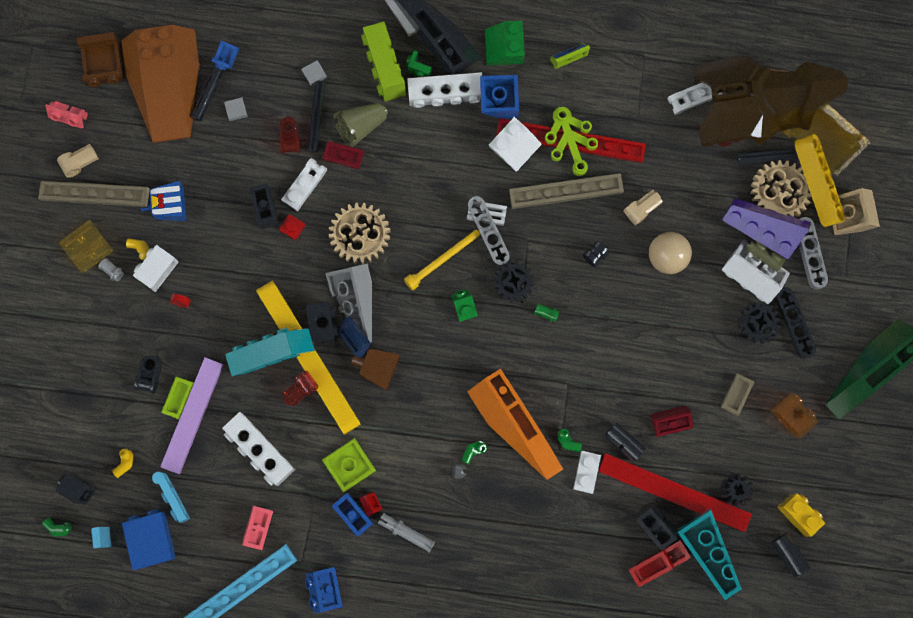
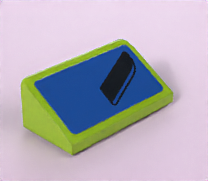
(570, 55)

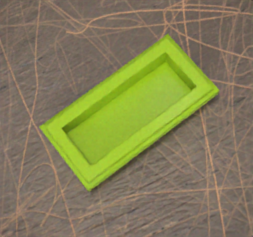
(177, 397)

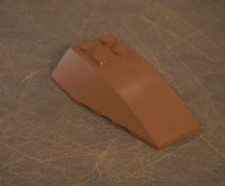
(163, 77)

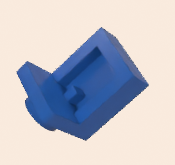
(225, 56)

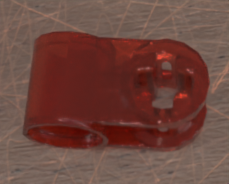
(289, 139)

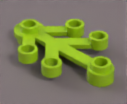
(570, 137)

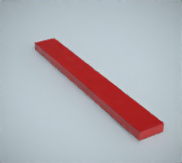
(606, 146)
(674, 492)

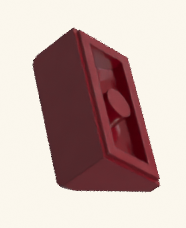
(672, 421)

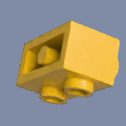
(801, 515)

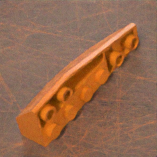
(513, 422)

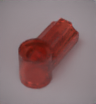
(302, 386)

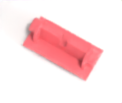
(59, 112)

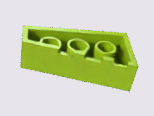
(384, 61)

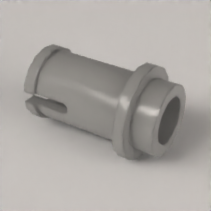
(110, 269)

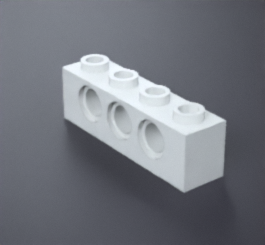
(437, 83)
(236, 427)

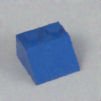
(500, 96)

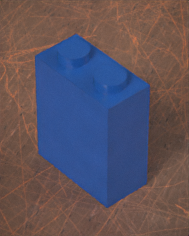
(148, 539)

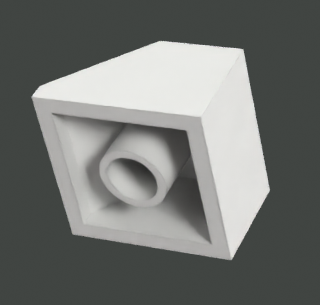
(515, 144)

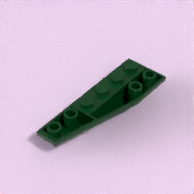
(874, 367)

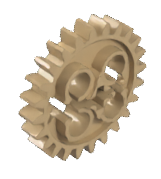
(787, 175)
(349, 220)

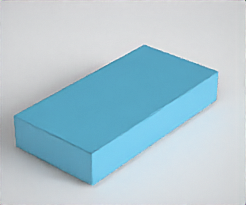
(101, 537)

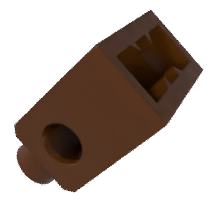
(377, 367)

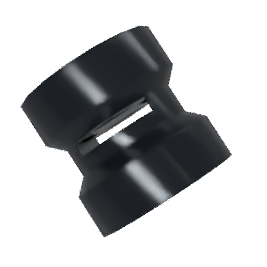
(595, 254)

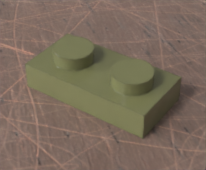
(766, 255)

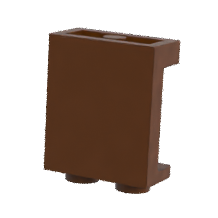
(100, 59)

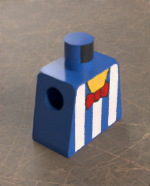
(167, 202)

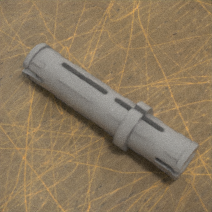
(404, 531)

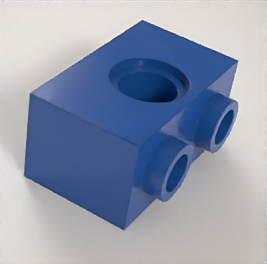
(352, 514)

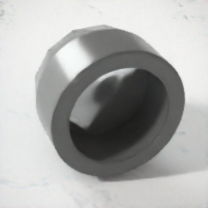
(457, 472)

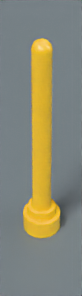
(413, 280)

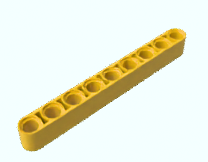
(310, 361)

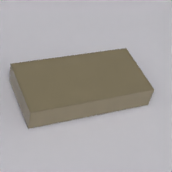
(737, 394)

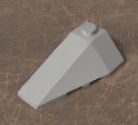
(354, 294)

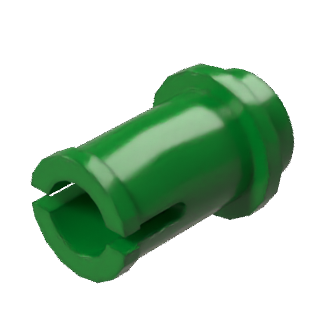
(546, 312)

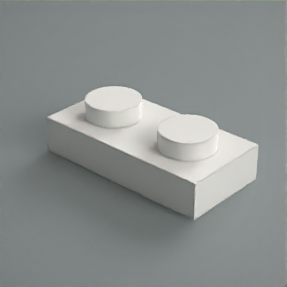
(586, 472)

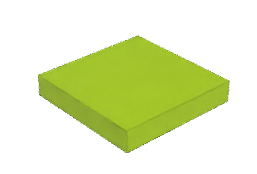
(349, 465)

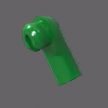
(566, 442)
(473, 449)
(57, 530)

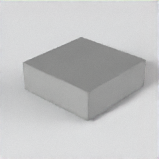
(314, 73)
(235, 109)

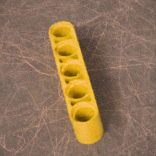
(819, 180)

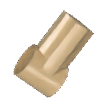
(73, 162)
(640, 209)

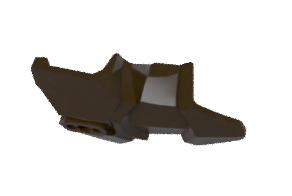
(768, 100)

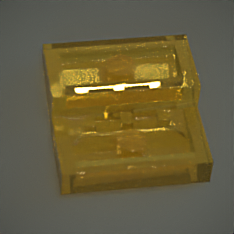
(86, 246)

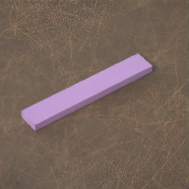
(192, 415)

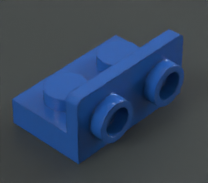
(323, 590)

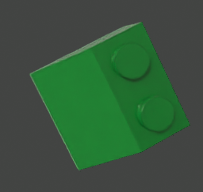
(505, 43)

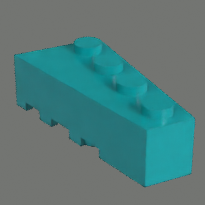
(269, 350)
(708, 548)

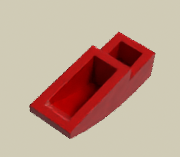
(660, 562)

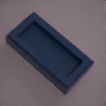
(354, 337)

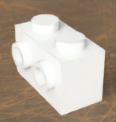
(155, 268)

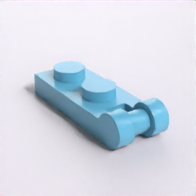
(170, 496)

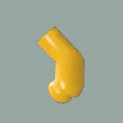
(140, 245)
(126, 462)

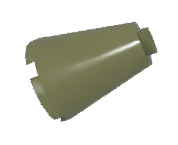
(359, 121)

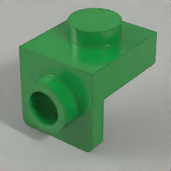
(415, 68)
(464, 305)

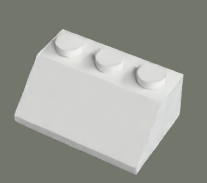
(755, 274)

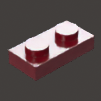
(343, 155)

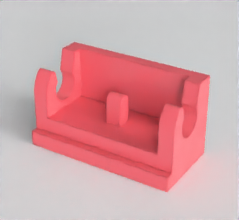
(257, 527)

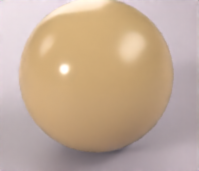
(670, 253)

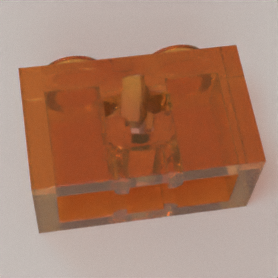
(785, 410)

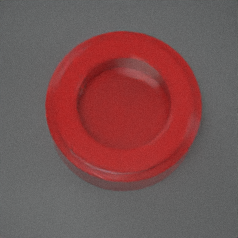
(180, 300)

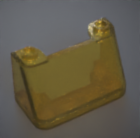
(837, 137)

